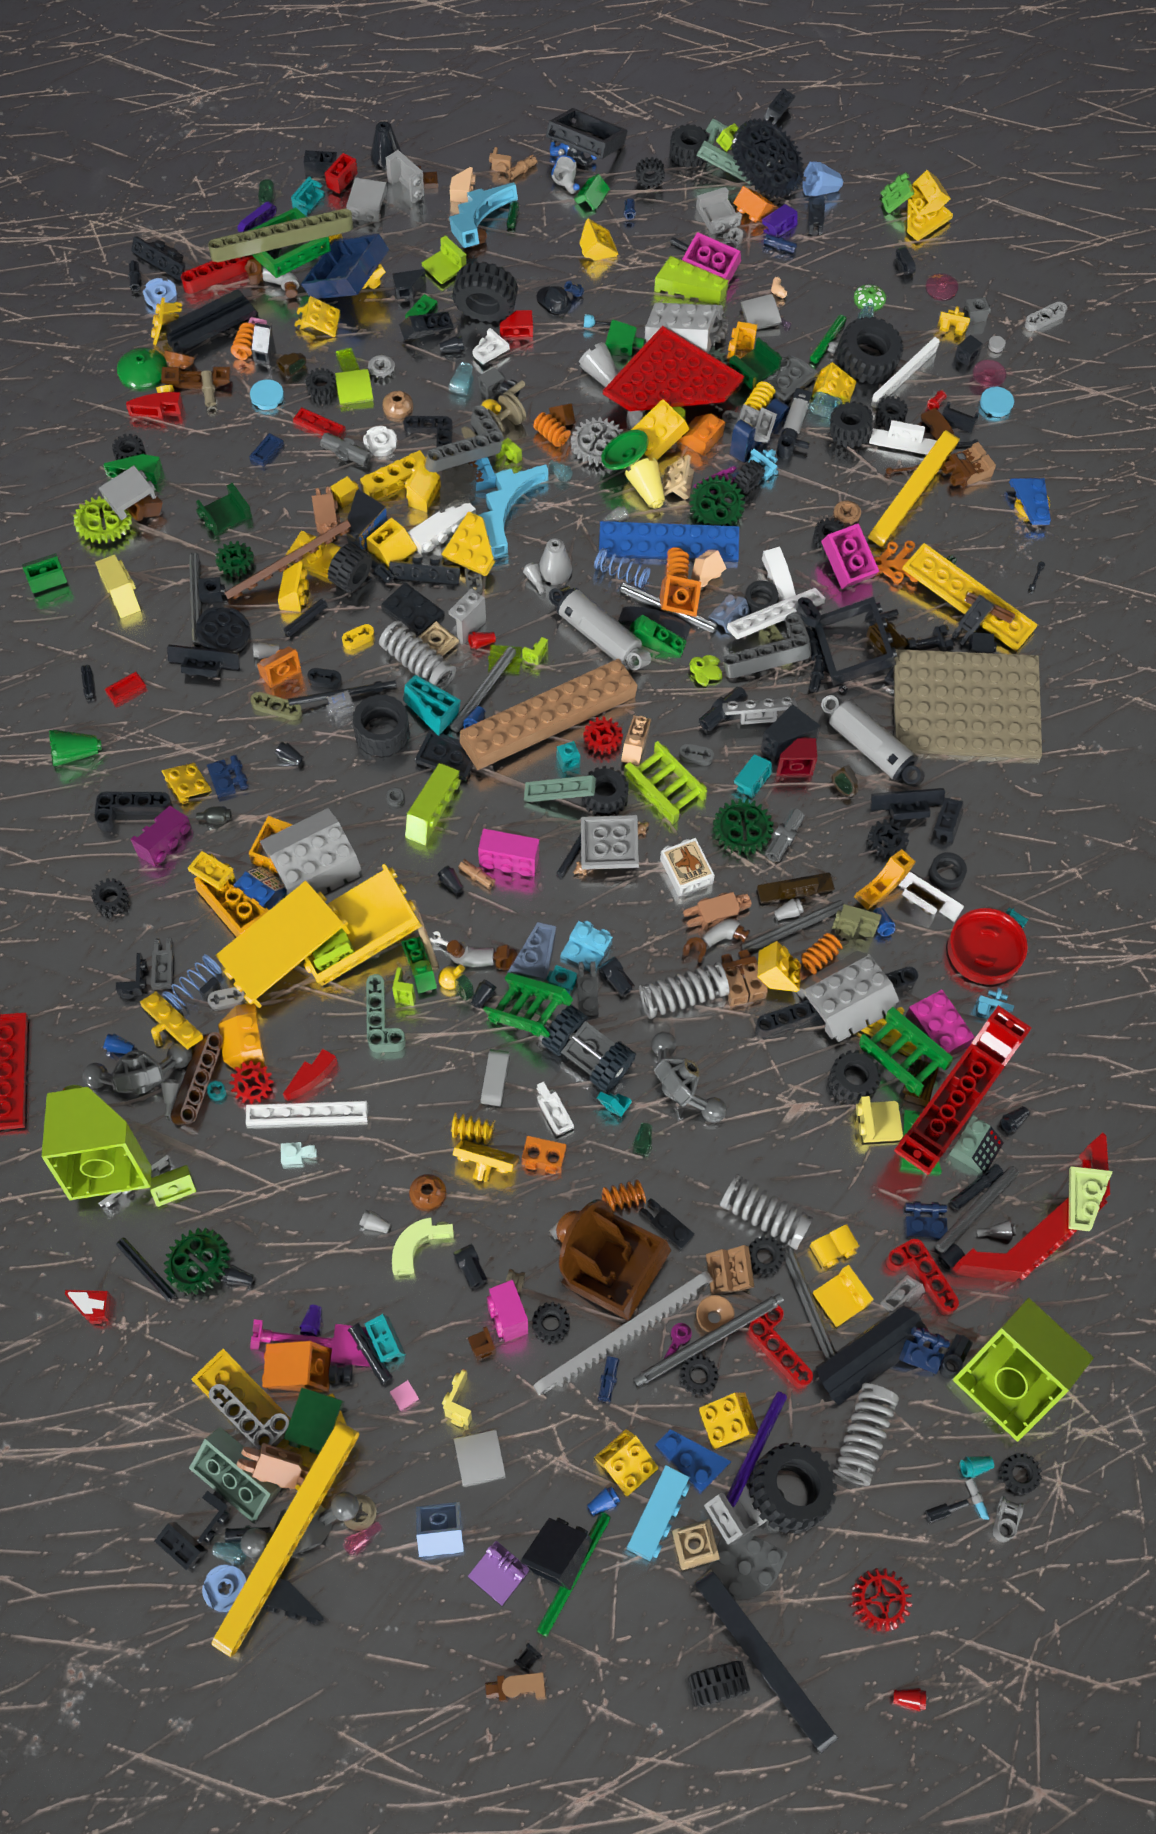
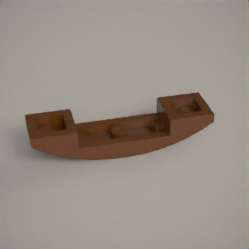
(193, 379)

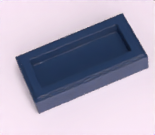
(266, 450)

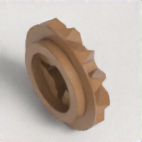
(847, 506)

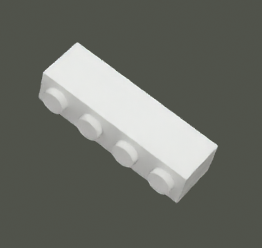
(438, 527)

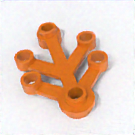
(898, 562)

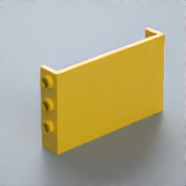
(376, 919)
(280, 941)

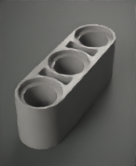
(495, 1077)

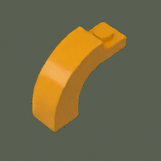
(886, 880)

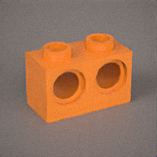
(545, 1149)

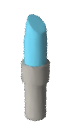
(977, 1498)

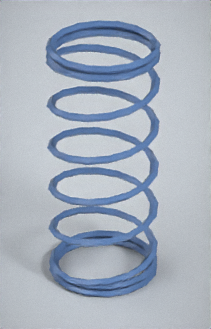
(642, 582)
(168, 996)

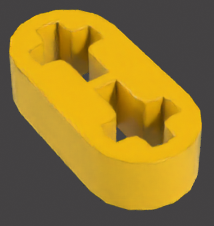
(358, 637)

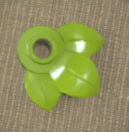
(707, 670)

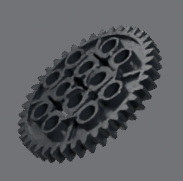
(768, 158)

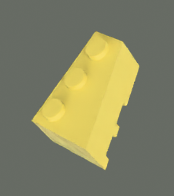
(118, 585)

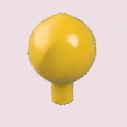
(492, 405)
(448, 975)

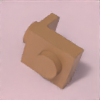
(500, 162)

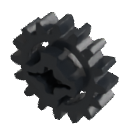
(890, 836)

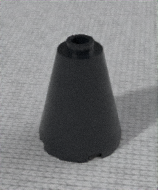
(383, 143)

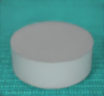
(996, 344)

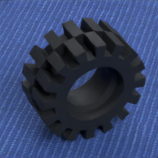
(650, 165)
(321, 391)
(891, 404)
(128, 442)
(749, 476)
(825, 526)
(117, 904)
(776, 1250)
(560, 1331)
(708, 1366)
(1033, 1473)

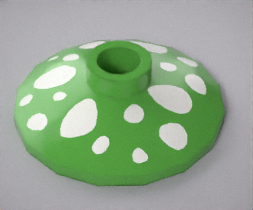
(870, 294)

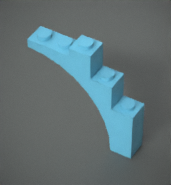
(479, 205)
(499, 502)

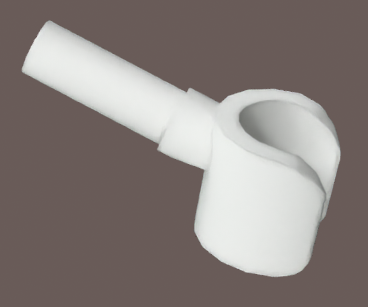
(438, 941)

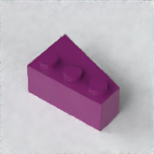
(161, 836)

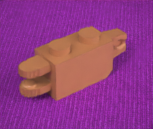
(324, 511)
(717, 909)
(274, 1465)

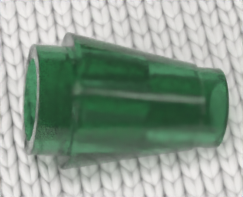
(643, 1140)

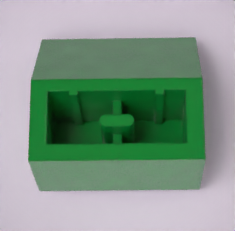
(44, 573)

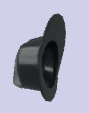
(554, 299)

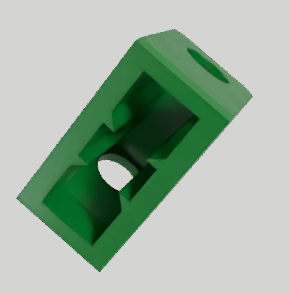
(623, 339)

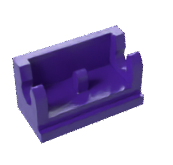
(780, 221)

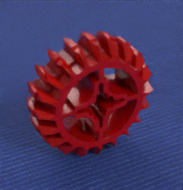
(883, 1610)

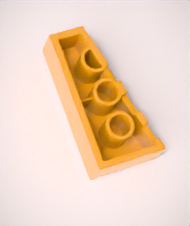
(231, 905)

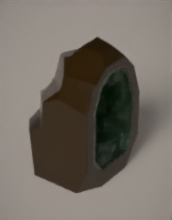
(291, 363)
(845, 781)

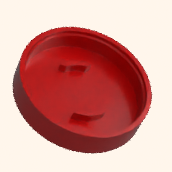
(987, 946)

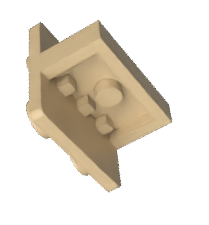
(679, 478)

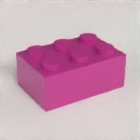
(713, 256)
(850, 556)
(508, 852)
(941, 1022)
(507, 1311)

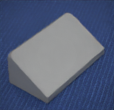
(905, 1294)

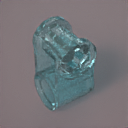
(462, 379)
(824, 404)

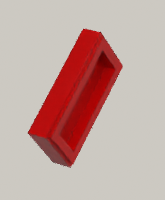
(125, 688)

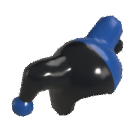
(574, 153)

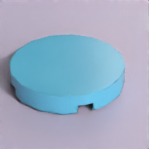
(266, 394)
(997, 401)

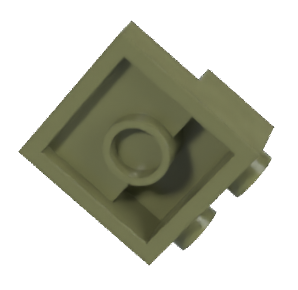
(855, 920)

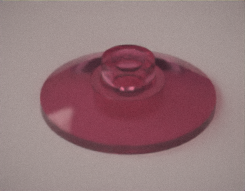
(941, 286)
(989, 373)

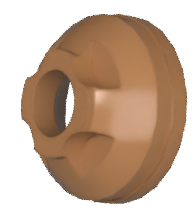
(397, 409)
(714, 1304)

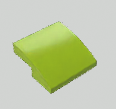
(354, 387)

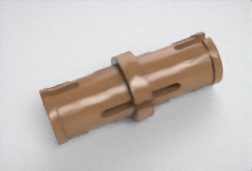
(522, 167)
(477, 874)

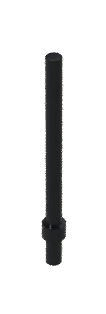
(378, 686)

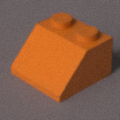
(754, 204)
(703, 433)
(680, 595)
(279, 666)

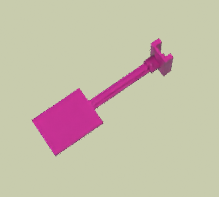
(342, 1343)

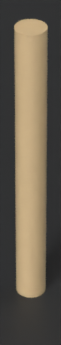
(425, 940)

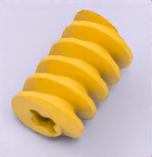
(760, 396)
(472, 1129)

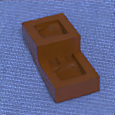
(936, 422)

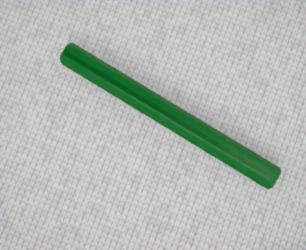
(563, 1593)

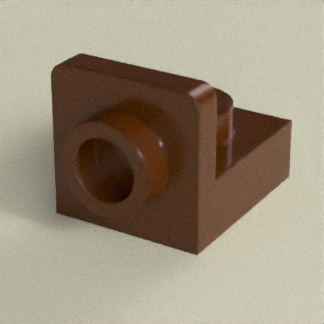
(430, 179)

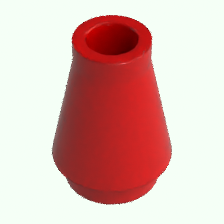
(481, 639)
(911, 1698)

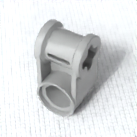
(1009, 1515)

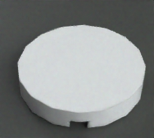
(380, 441)

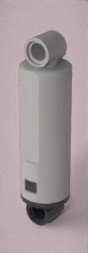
(599, 627)
(873, 740)

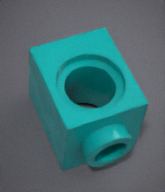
(568, 756)
(560, 972)

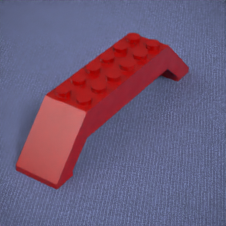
(962, 1090)
(1039, 1242)

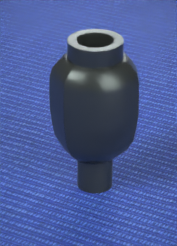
(215, 815)

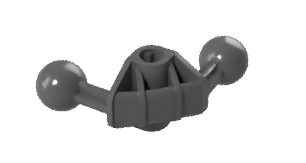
(136, 1070)
(681, 1077)
(343, 1507)

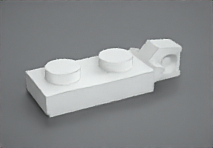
(554, 1110)

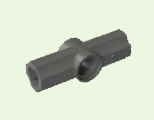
(346, 449)
(785, 835)

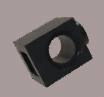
(968, 350)
(205, 586)

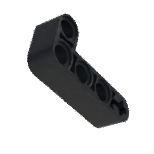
(156, 805)

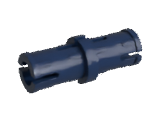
(780, 243)
(608, 1379)

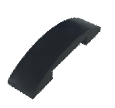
(664, 619)

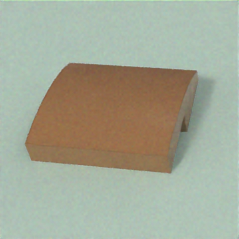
(730, 1270)

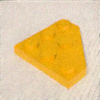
(923, 225)
(471, 545)

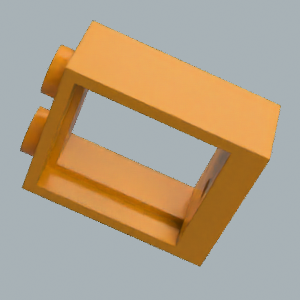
(270, 825)

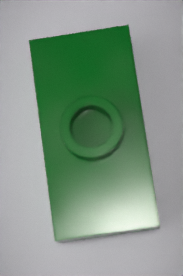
(424, 305)

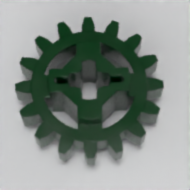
(234, 558)

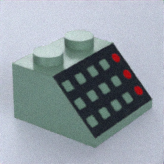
(977, 1145)

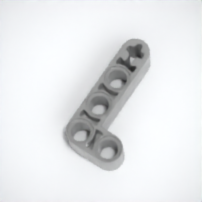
(245, 1416)

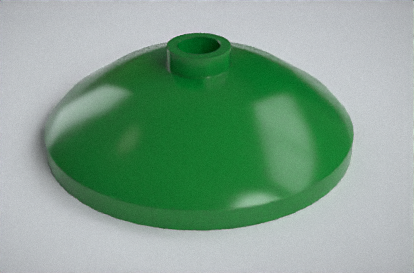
(141, 368)
(625, 450)

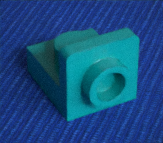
(615, 1104)

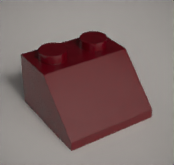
(798, 758)

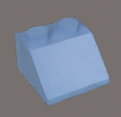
(439, 1529)

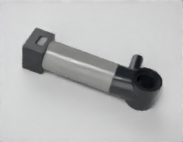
(793, 424)

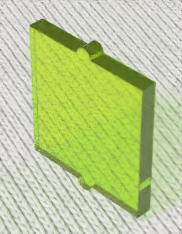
(496, 652)

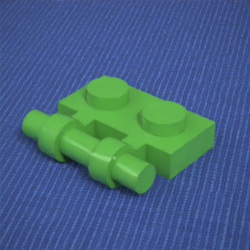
(897, 192)

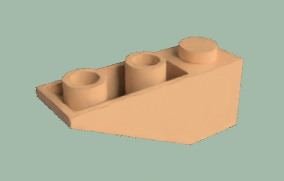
(635, 740)

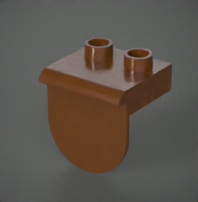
(610, 1259)

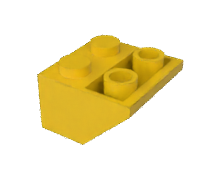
(928, 194)
(422, 487)
(390, 543)
(293, 588)
(778, 968)

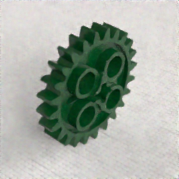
(724, 491)
(760, 825)
(182, 1275)

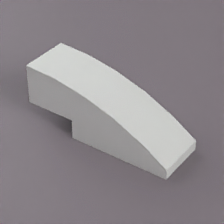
(778, 573)

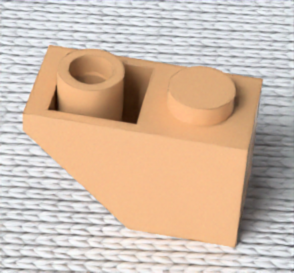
(461, 185)
(707, 567)

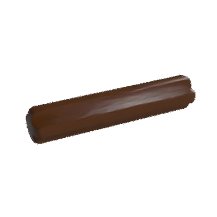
(996, 611)

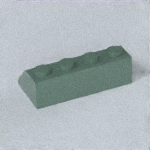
(218, 1468)

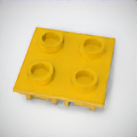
(186, 781)

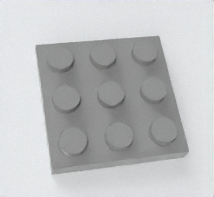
(609, 842)

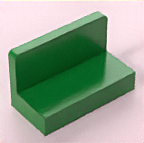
(593, 191)

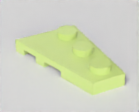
(1085, 1196)

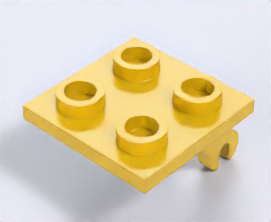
(163, 316)
(319, 316)

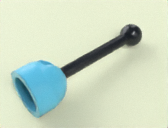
(589, 321)

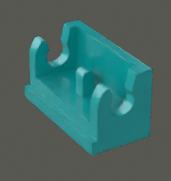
(307, 196)
(753, 776)
(384, 1338)

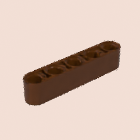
(189, 1082)

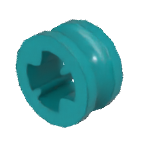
(219, 1085)

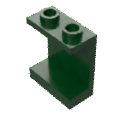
(757, 364)
(225, 511)
(312, 1420)

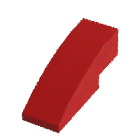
(155, 405)
(310, 1075)

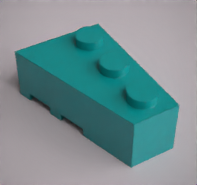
(431, 703)

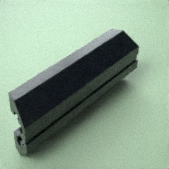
(209, 320)
(868, 1354)

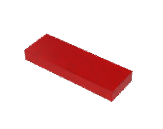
(318, 423)

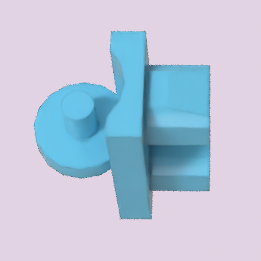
(766, 461)
(985, 1002)

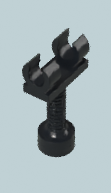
(939, 633)

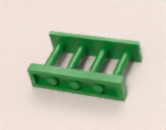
(529, 988)
(912, 1034)

